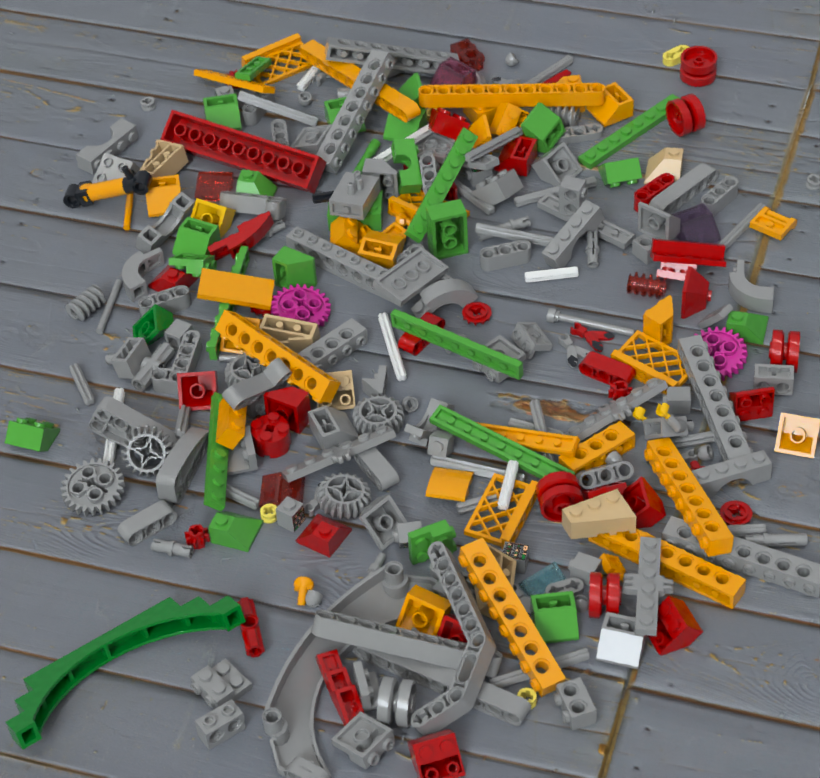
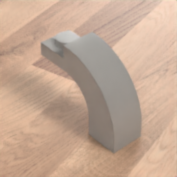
(136, 268)
(443, 293)
(747, 294)
(421, 432)

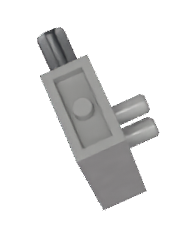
(352, 195)

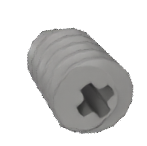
(568, 117)
(85, 303)

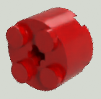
(271, 435)

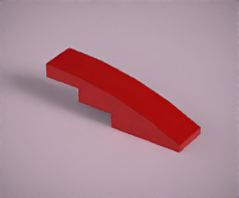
(339, 685)

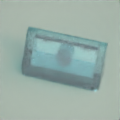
(540, 580)

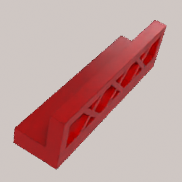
(688, 252)

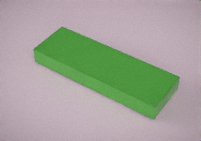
(253, 68)

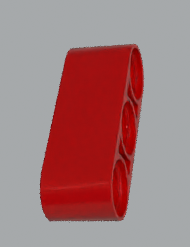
(653, 188)
(413, 344)
(606, 369)

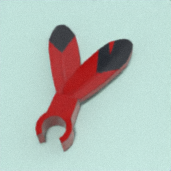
(591, 337)

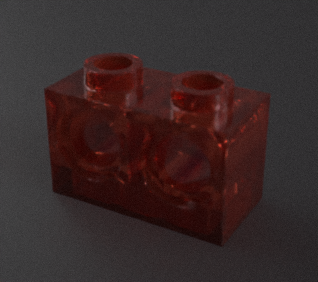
(468, 54)

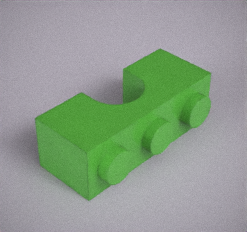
(406, 152)

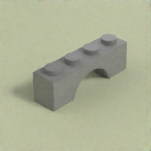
(122, 134)
(155, 235)
(560, 249)
(753, 467)

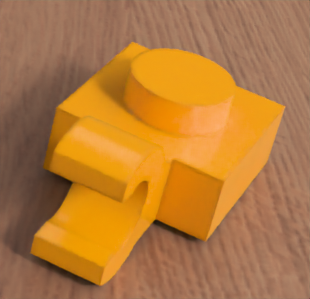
(612, 564)

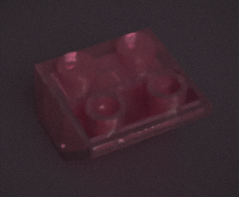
(453, 73)

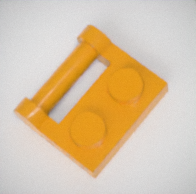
(772, 223)

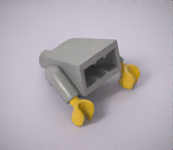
(665, 426)

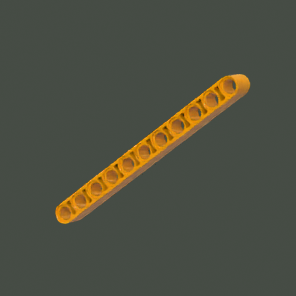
(346, 73)
(517, 94)

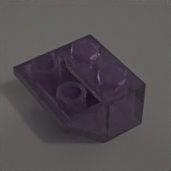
(697, 225)

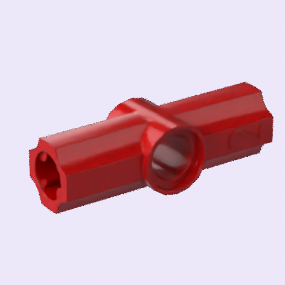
(251, 629)

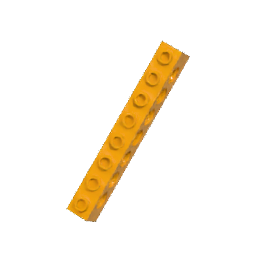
(266, 349)
(689, 497)
(480, 553)
(680, 567)

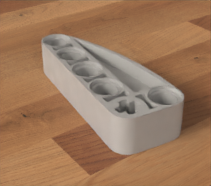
(116, 420)
(181, 465)

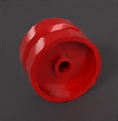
(698, 66)
(685, 115)
(783, 350)
(557, 492)
(604, 594)

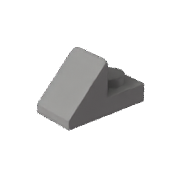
(376, 385)

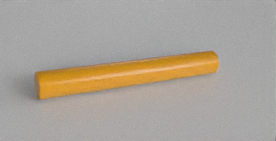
(128, 211)

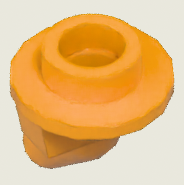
(402, 219)
(302, 585)

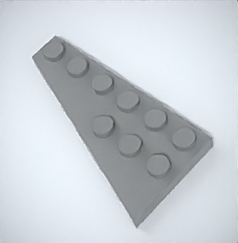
(440, 147)

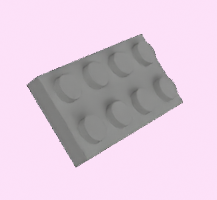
(410, 276)

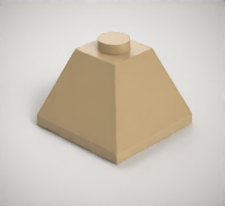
(666, 161)

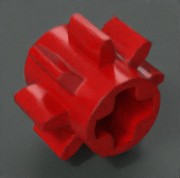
(619, 389)
(197, 536)

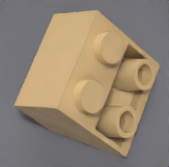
(345, 395)

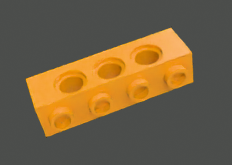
(596, 449)

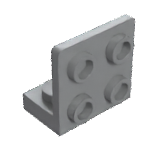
(111, 169)
(243, 456)

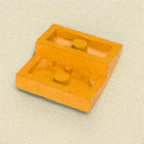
(449, 484)

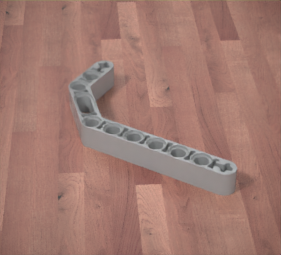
(477, 653)

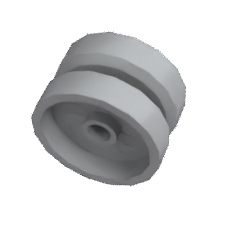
(396, 701)

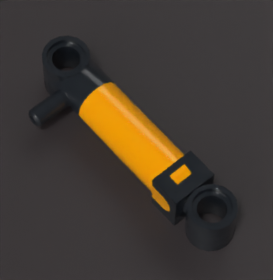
(88, 193)

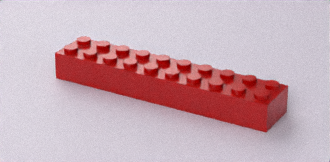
(244, 151)

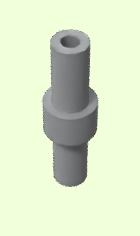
(377, 563)

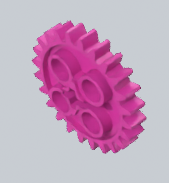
(301, 304)
(726, 350)

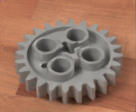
(92, 487)

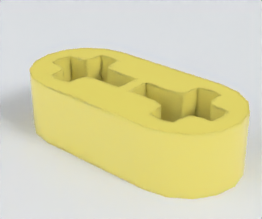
(673, 56)

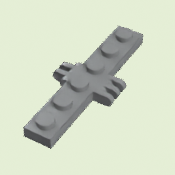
(606, 230)
(617, 409)
(338, 454)
(647, 586)

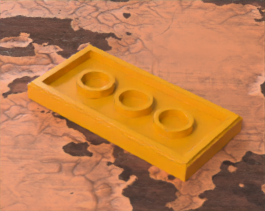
(235, 289)

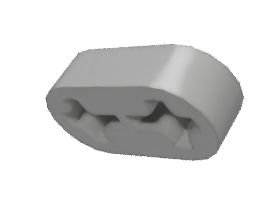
(566, 585)

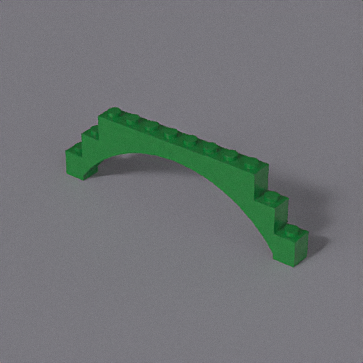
(160, 621)

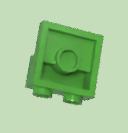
(193, 263)
(422, 538)

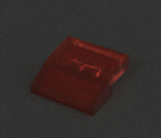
(211, 183)
(276, 489)

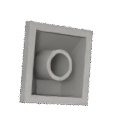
(556, 164)
(657, 222)
(381, 520)

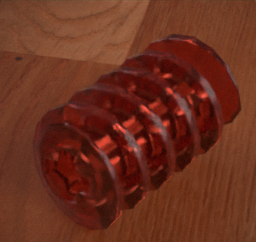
(649, 286)

